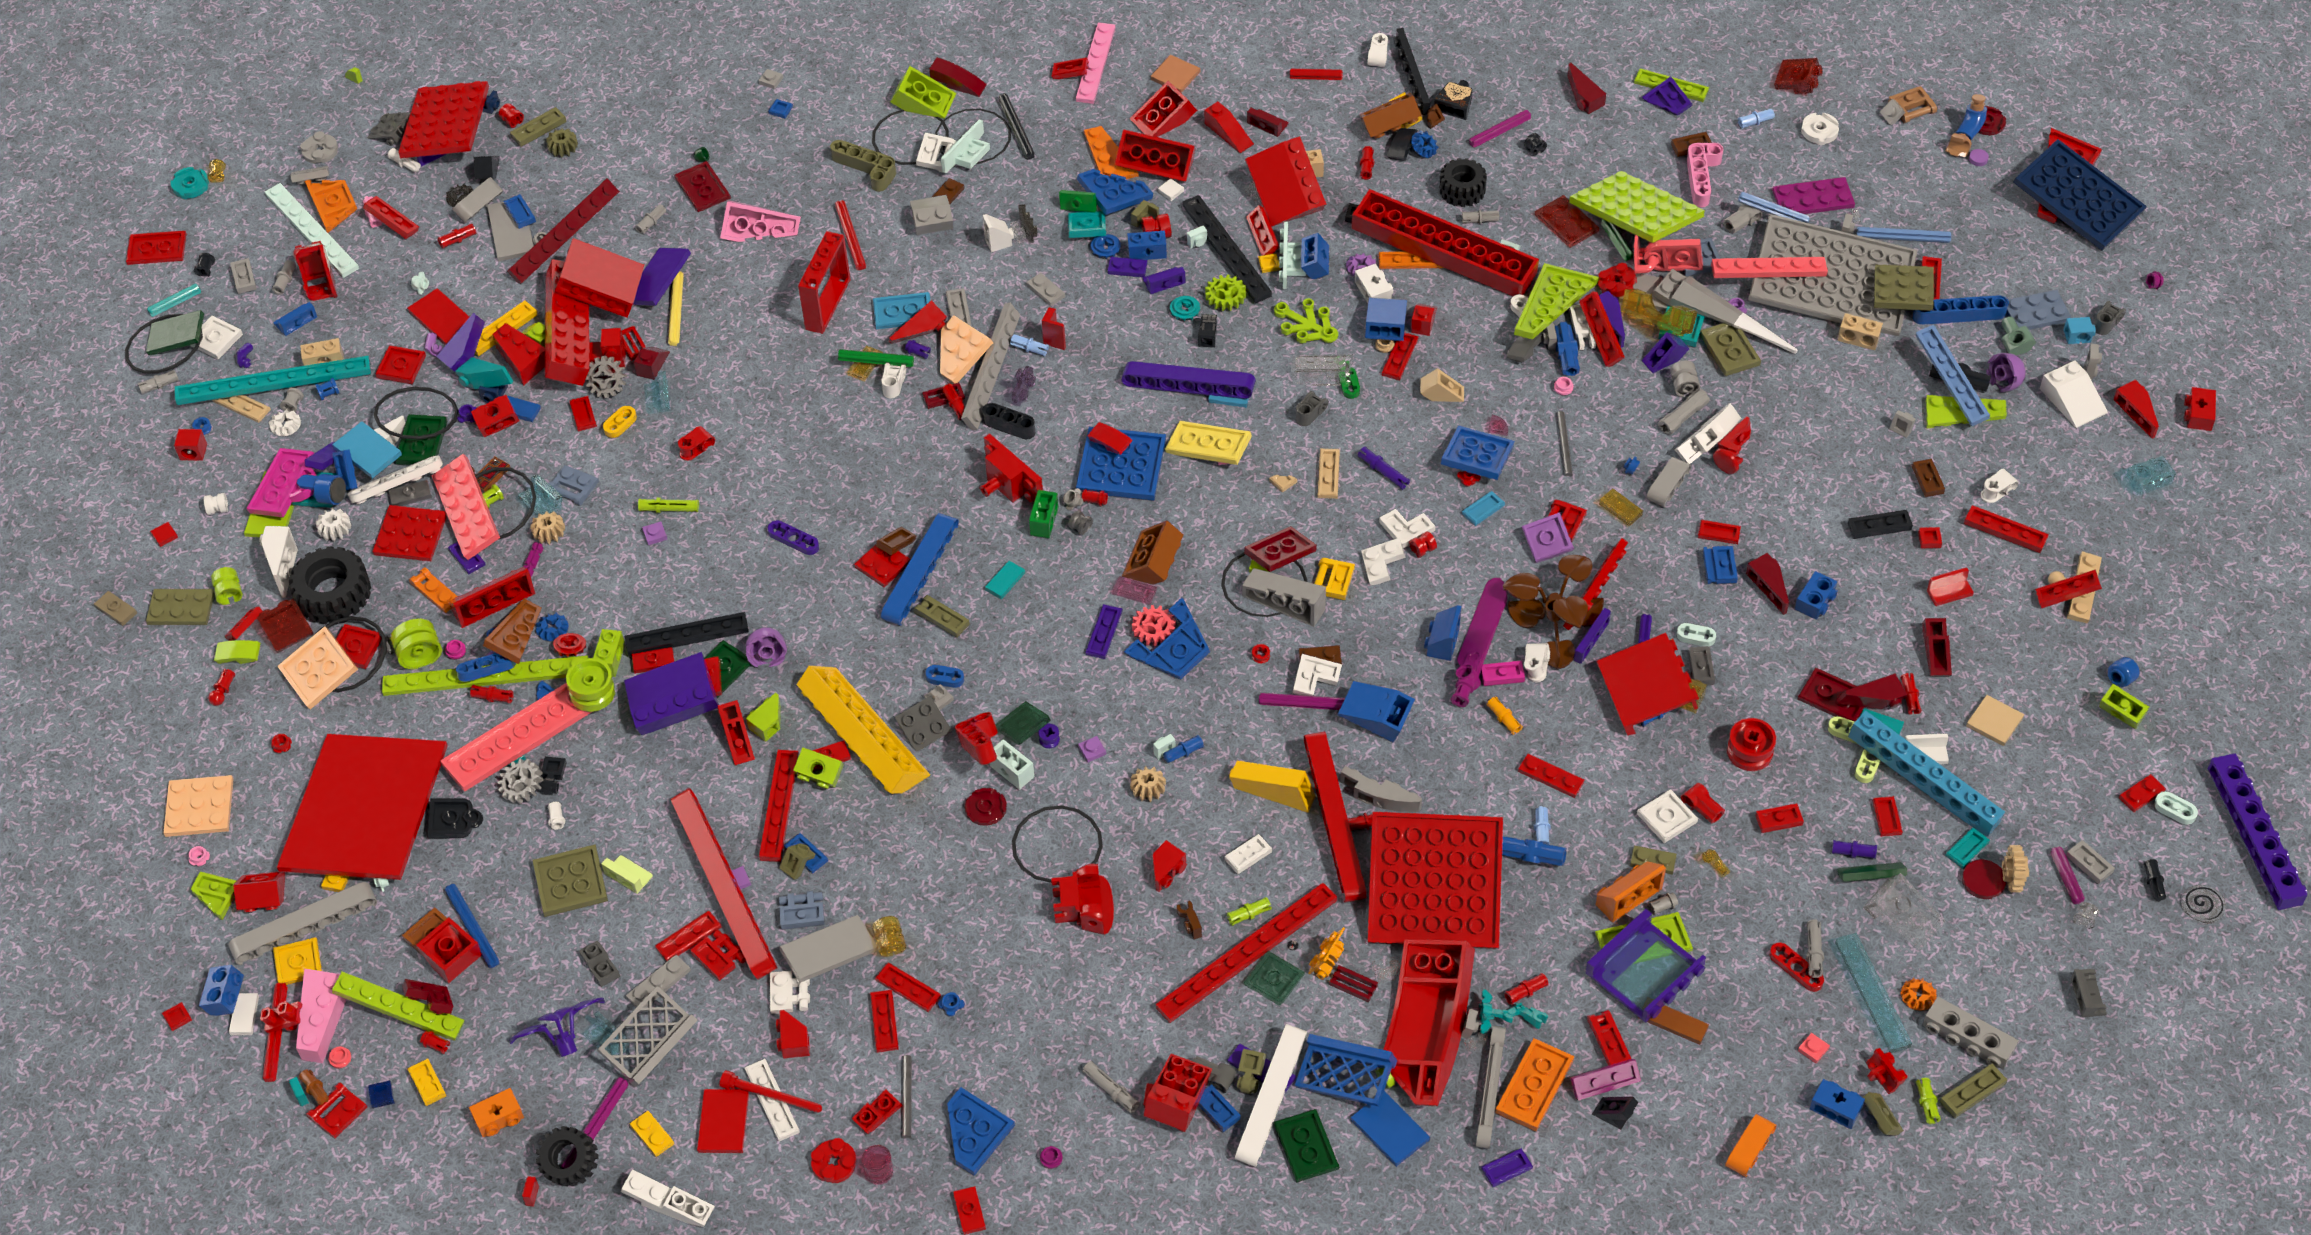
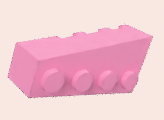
(318, 1015)

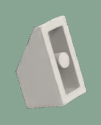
(997, 233)

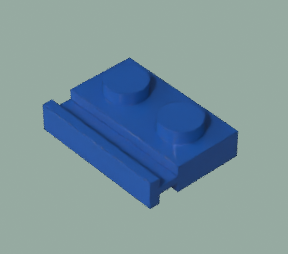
(1720, 564)

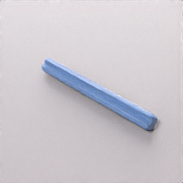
(1904, 234)

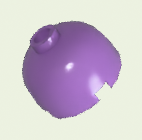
(2006, 367)
(766, 644)

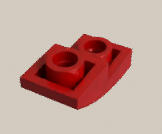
(1111, 438)
(879, 1111)

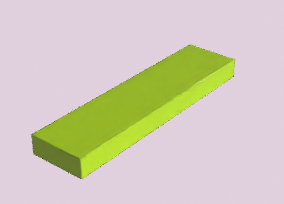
(1652, 80)

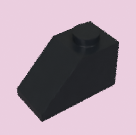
(485, 167)

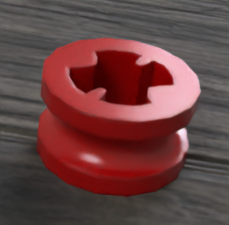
(1257, 657)

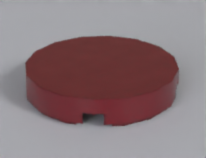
(1994, 122)
(986, 813)
(1983, 879)

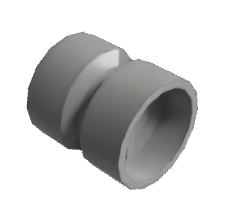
(1684, 378)

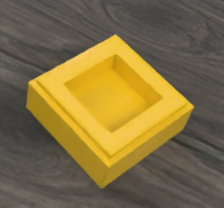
(1269, 263)

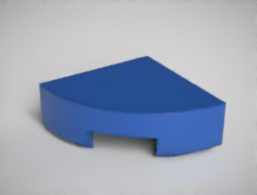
(543, 689)

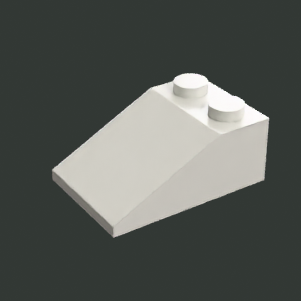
(2073, 394)
(280, 553)

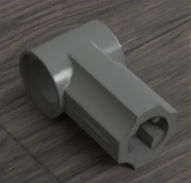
(1221, 1075)

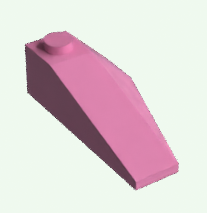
(750, 221)

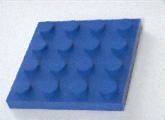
(1124, 475)

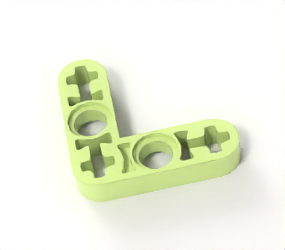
(1873, 765)

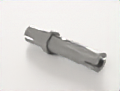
(1815, 955)
(1117, 1092)

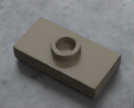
(115, 608)

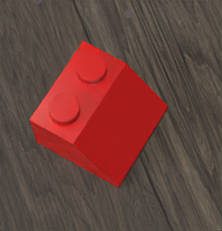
(259, 891)
(449, 949)

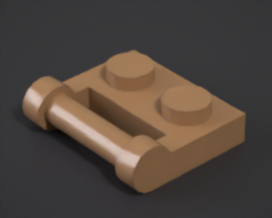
(1912, 99)

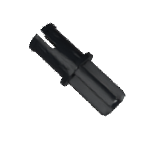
(2155, 879)

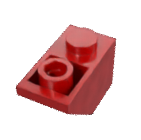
(1167, 862)
(794, 1036)

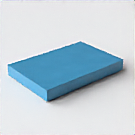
(899, 309)
(368, 449)

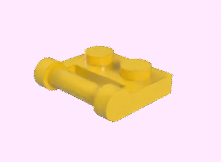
(1339, 578)

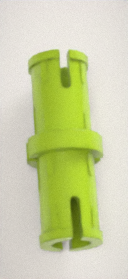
(1249, 911)
(1928, 1100)

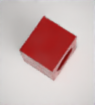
(190, 444)

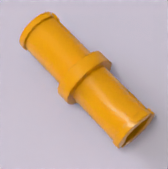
(1504, 715)

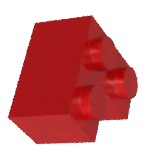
(611, 346)

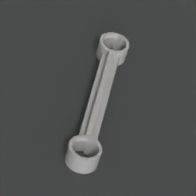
(1491, 1087)

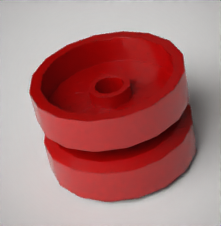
(1751, 744)

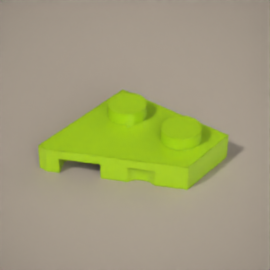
(214, 892)

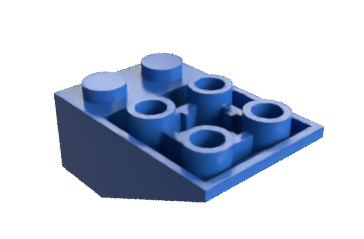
(1376, 709)

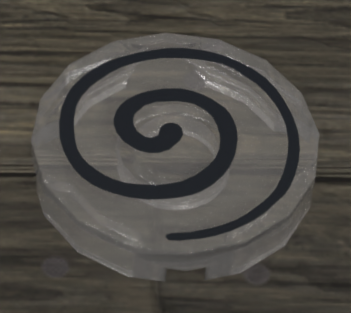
(2203, 904)

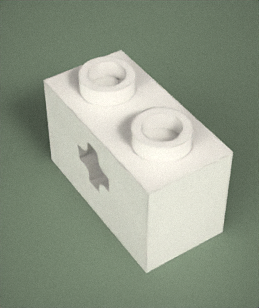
(1373, 283)

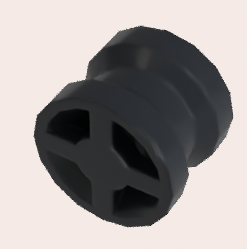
(1535, 144)

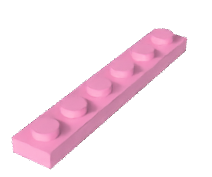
(1097, 59)

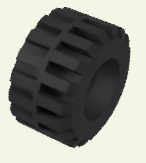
(1463, 192)
(554, 1144)

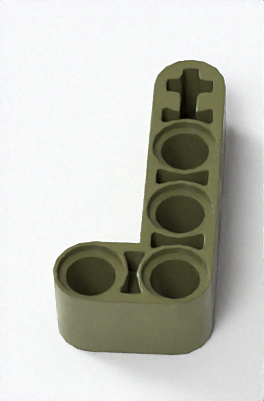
(878, 165)

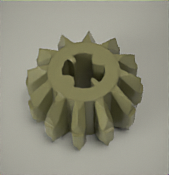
(562, 142)

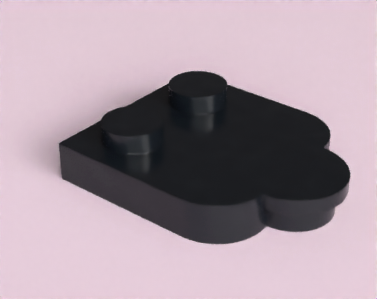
(452, 818)

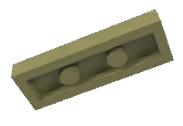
(538, 127)
(1973, 1090)

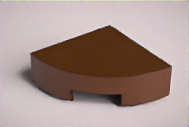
(1434, 116)

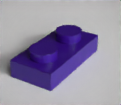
(1127, 267)

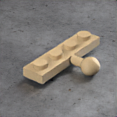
(2080, 606)

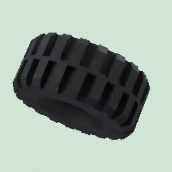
(322, 566)

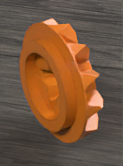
(1909, 997)

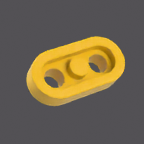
(619, 422)

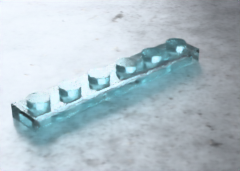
(1873, 993)

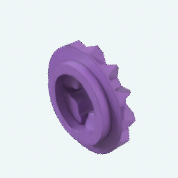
(1352, 263)

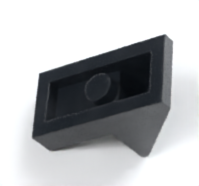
(1615, 1110)

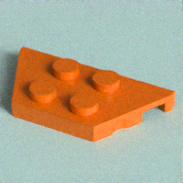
(332, 201)

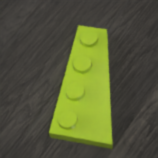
(1945, 410)

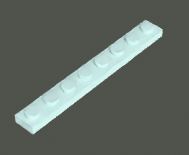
(311, 229)

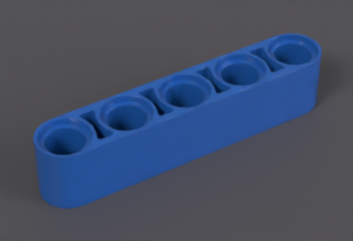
(1963, 310)

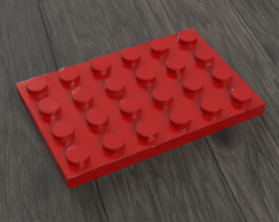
(444, 119)

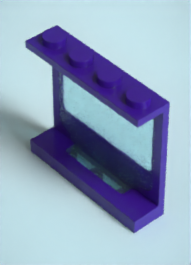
(1644, 967)

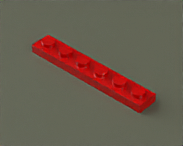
(1601, 576)
(779, 806)

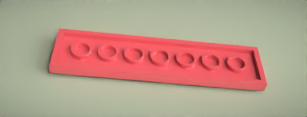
(512, 738)

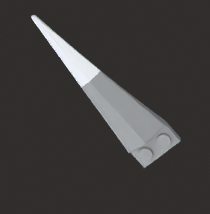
(1686, 291)

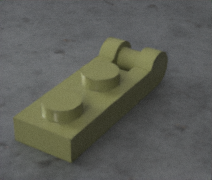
(941, 616)

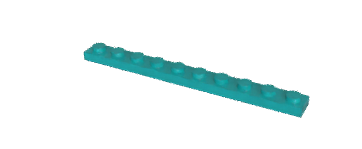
(272, 380)

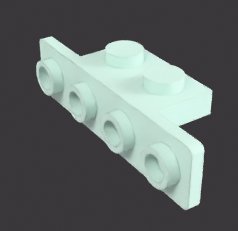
(967, 149)
(1291, 258)

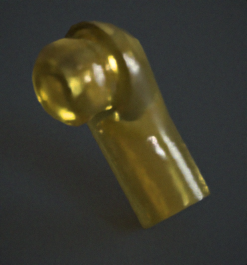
(1711, 856)

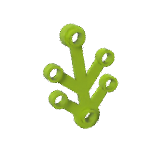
(1308, 323)

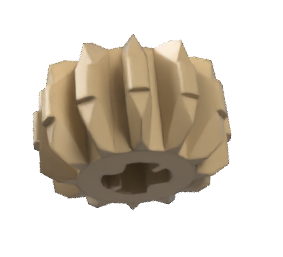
(547, 527)
(1148, 783)

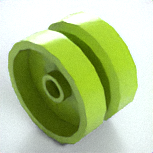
(416, 643)
(590, 684)

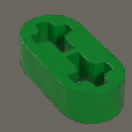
(1355, 386)

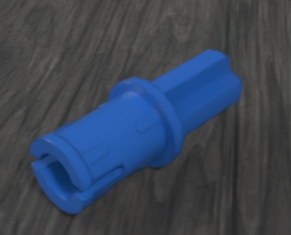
(1183, 749)

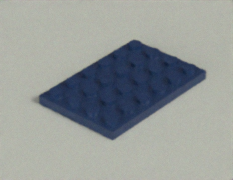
(2080, 194)

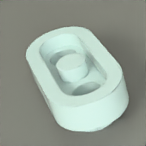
(2176, 808)

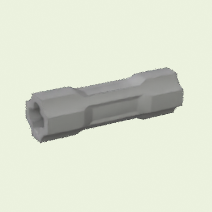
(1673, 420)

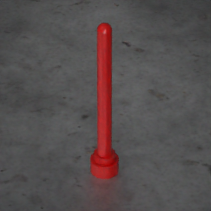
(730, 1080)

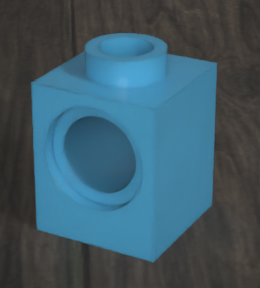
(2079, 330)

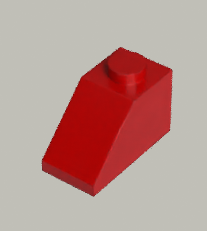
(1423, 319)

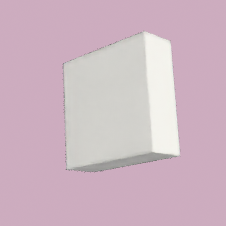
(1170, 189)

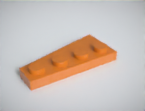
(1105, 152)

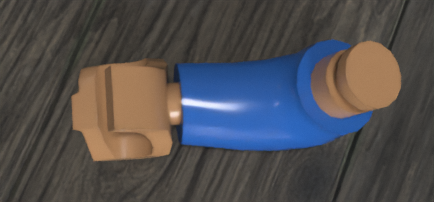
(1973, 121)

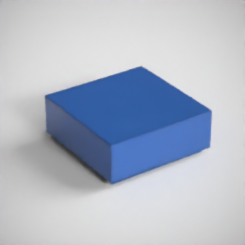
(780, 108)

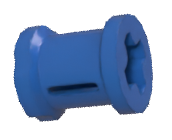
(321, 387)

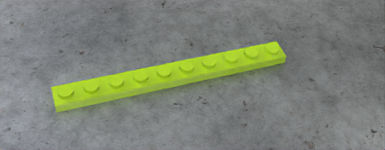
(448, 678)

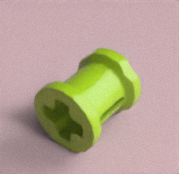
(497, 495)

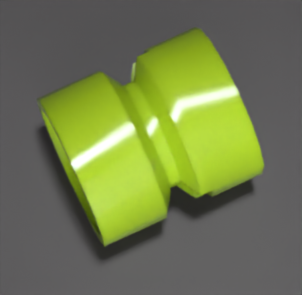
(226, 585)

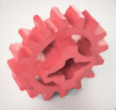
(1153, 624)

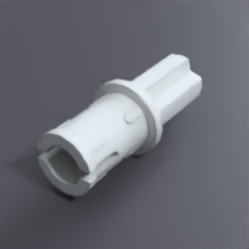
(407, 162)

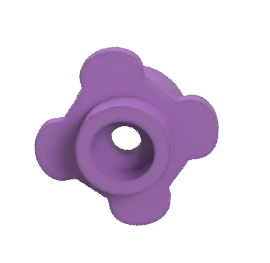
(1739, 303)

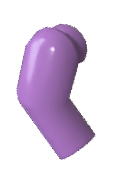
(430, 345)

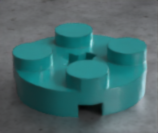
(196, 188)

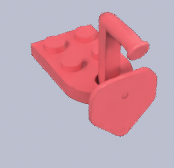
(1668, 255)

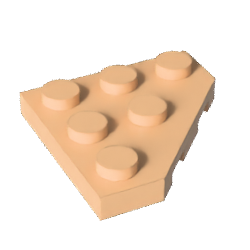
(960, 348)

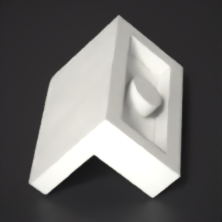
(1932, 745)

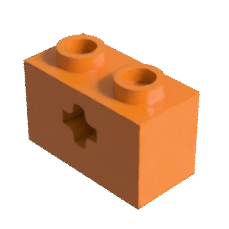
(485, 1113)

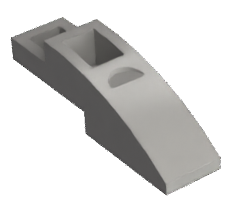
(1385, 796)

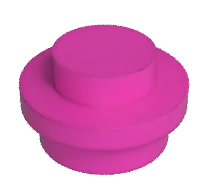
(455, 649)

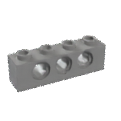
(1965, 1023)

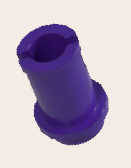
(916, 348)

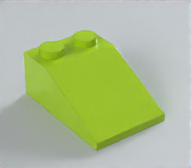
(922, 95)

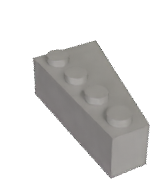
(1286, 595)

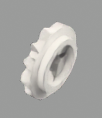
(291, 425)

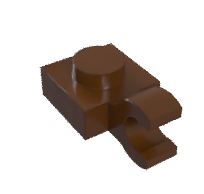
(1192, 923)

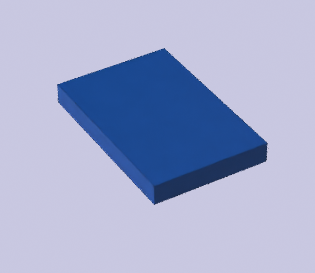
(1390, 1129)

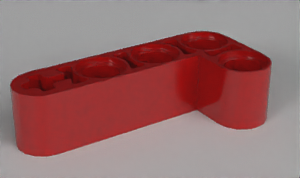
(976, 737)

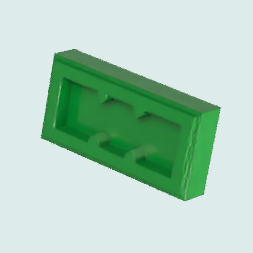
(1078, 201)

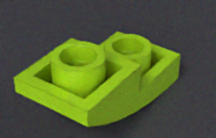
(239, 650)

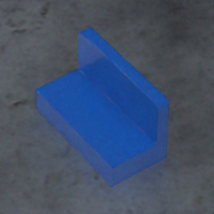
(296, 318)

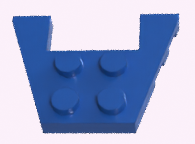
(1179, 651)

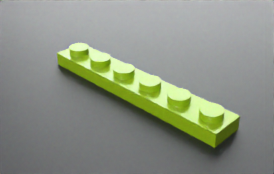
(397, 1006)

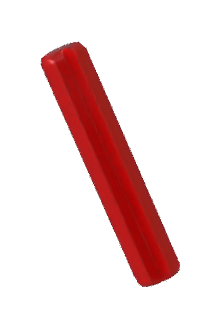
(1316, 74)

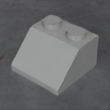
(931, 214)

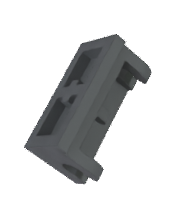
(2087, 993)

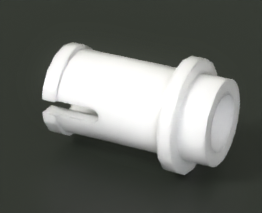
(556, 819)

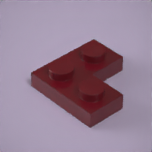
(436, 995)

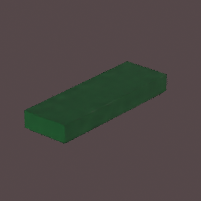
(1871, 871)

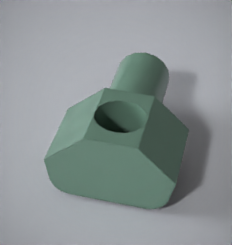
(2014, 335)

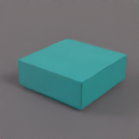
(298, 1091)

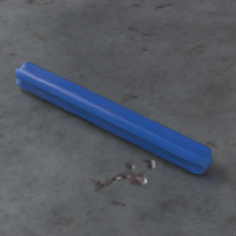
(472, 925)

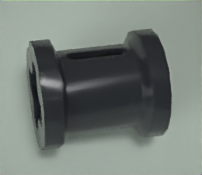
(205, 262)

